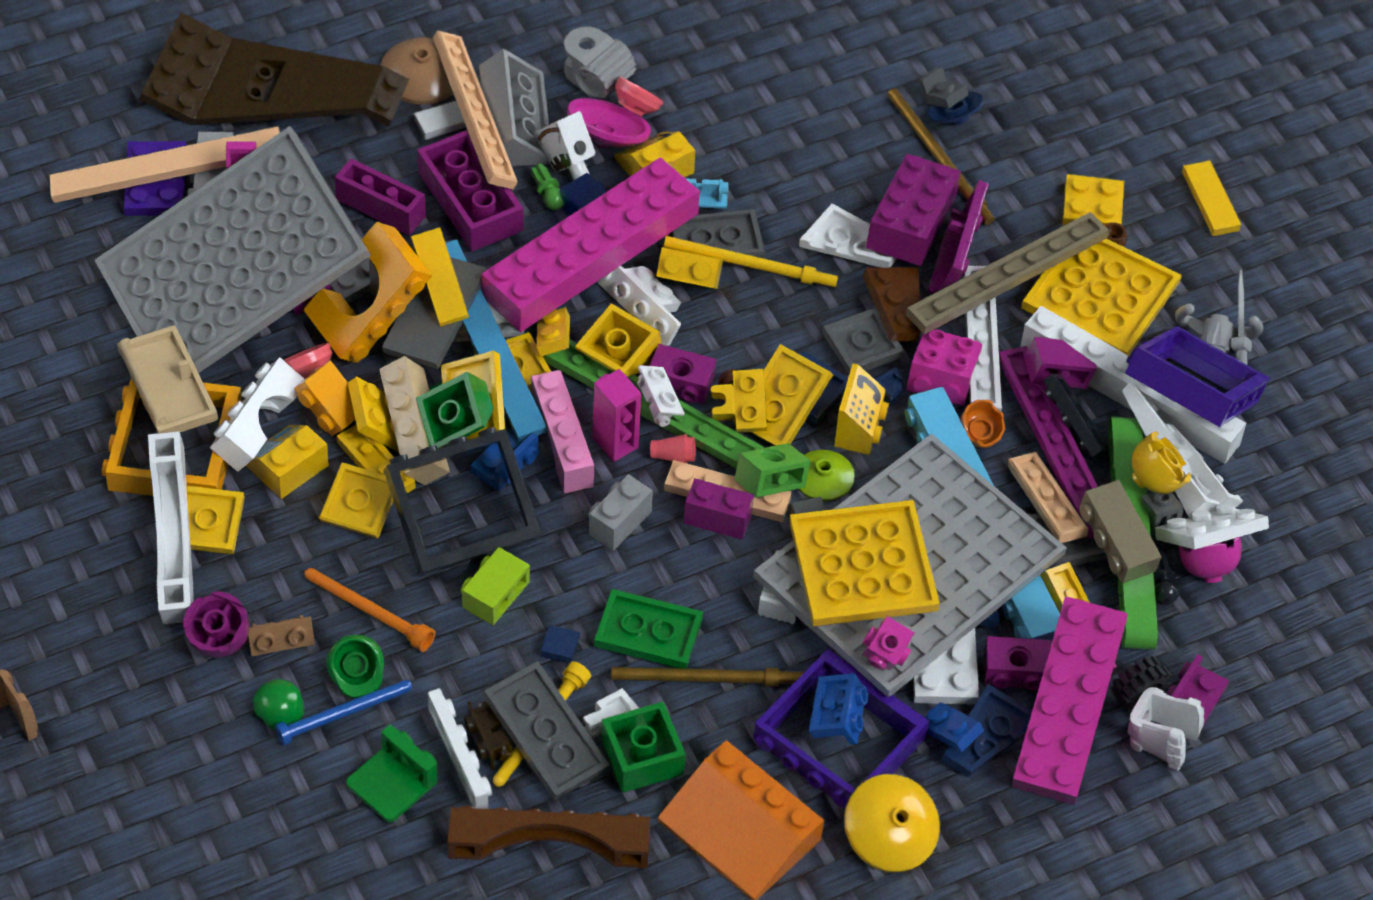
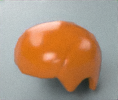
(983, 423)

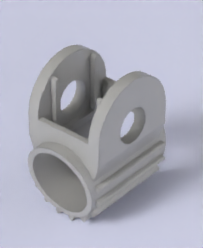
(603, 62)

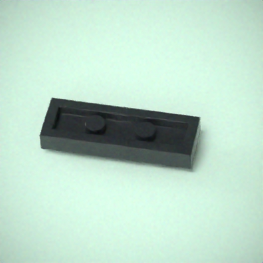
(1075, 415)

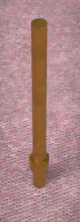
(770, 676)

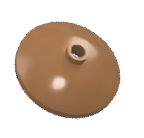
(422, 65)

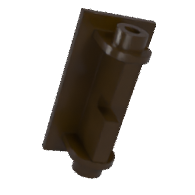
(489, 744)

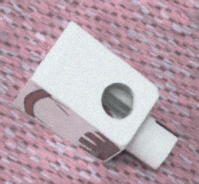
(567, 144)

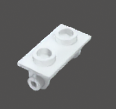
(657, 388)

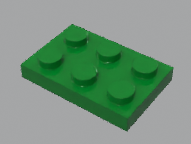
(648, 629)

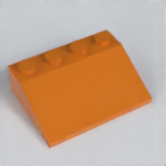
(742, 821)

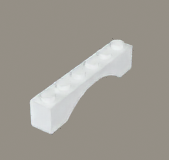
(172, 526)

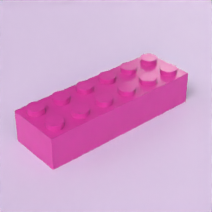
(1069, 700)

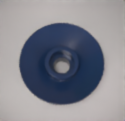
(959, 112)

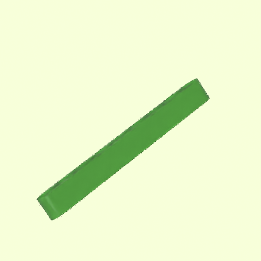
(1137, 595)

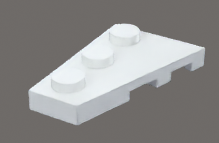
(843, 236)

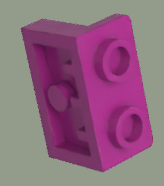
(1199, 684)

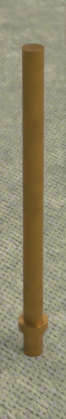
(935, 148)

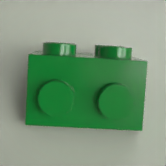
(394, 775)

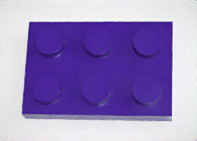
(156, 196)

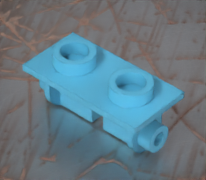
(712, 193)

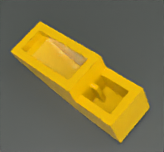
(443, 284)

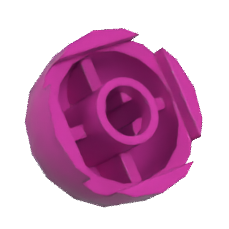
(1212, 560)

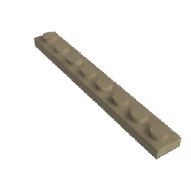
(1007, 273)

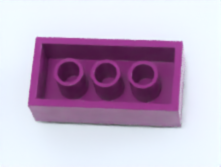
(457, 181)
(913, 209)

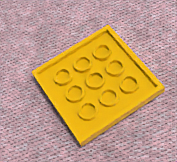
(1105, 293)
(863, 563)

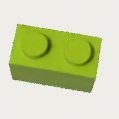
(495, 585)

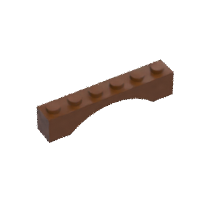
(616, 838)

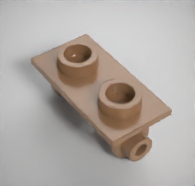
(281, 635)

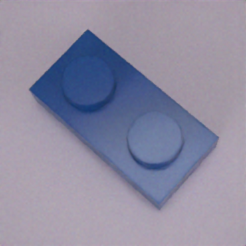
(952, 726)

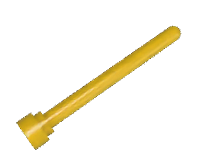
(574, 677)

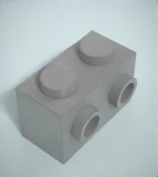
(620, 512)

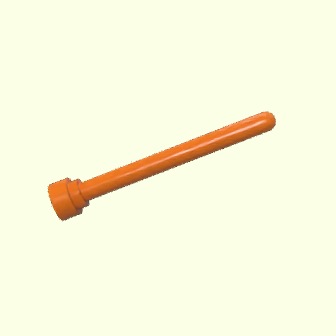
(419, 635)

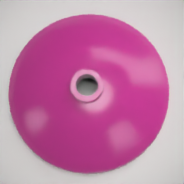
(610, 123)

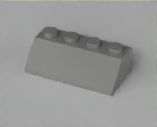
(517, 105)

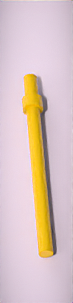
(807, 274)

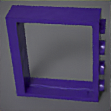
(1243, 382)
(889, 710)

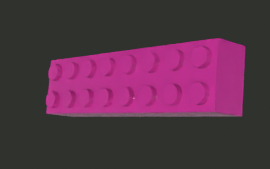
(590, 244)

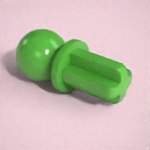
(547, 187)

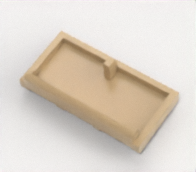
(167, 381)

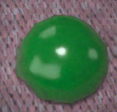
(278, 702)

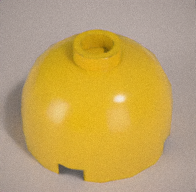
(1158, 465)

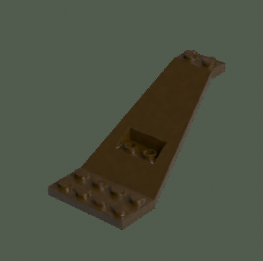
(214, 77)

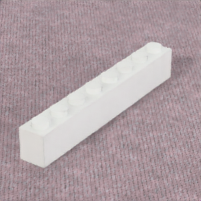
(1111, 380)

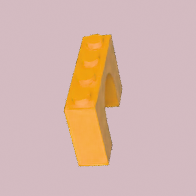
(400, 280)

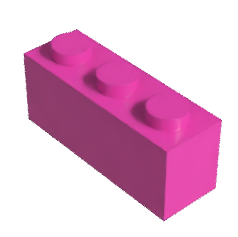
(616, 415)

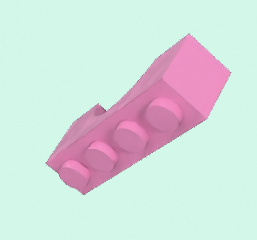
(568, 443)

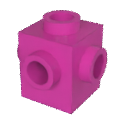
(887, 644)

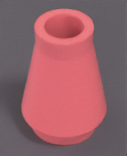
(676, 448)

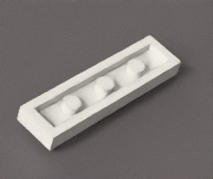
(454, 739)

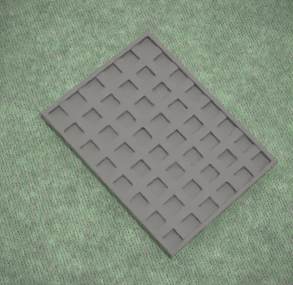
(976, 547)

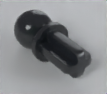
(1165, 590)

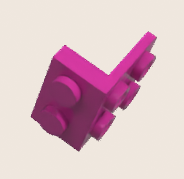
(946, 363)

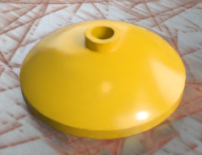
(878, 834)

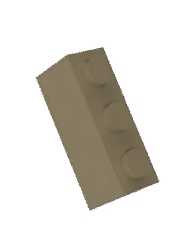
(1120, 531)

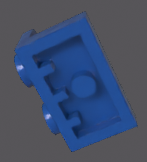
(490, 465)
(838, 707)

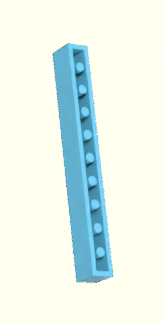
(932, 412)

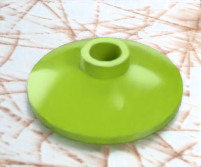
(831, 483)

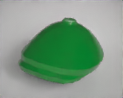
(356, 665)

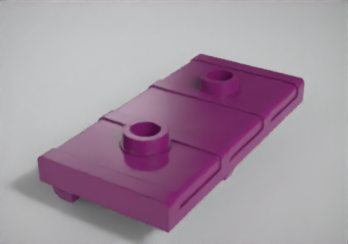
(957, 240)

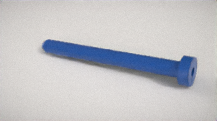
(285, 732)

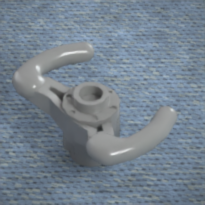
(1216, 329)

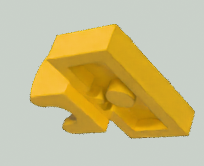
(742, 401)

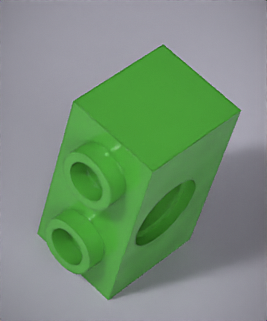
(772, 470)

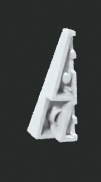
(1205, 488)

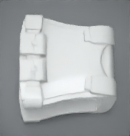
(1178, 718)

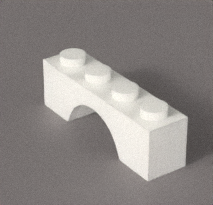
(242, 436)

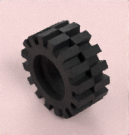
(1138, 678)

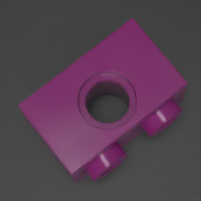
(687, 372)
(1004, 652)

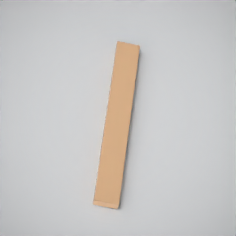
(475, 110)
(148, 167)

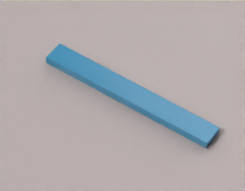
(486, 337)

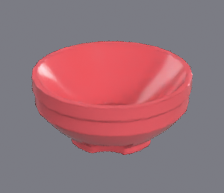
(636, 98)
(310, 359)

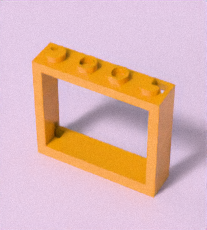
(139, 480)

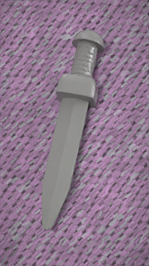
(1241, 345)

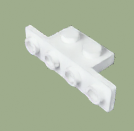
(644, 298)

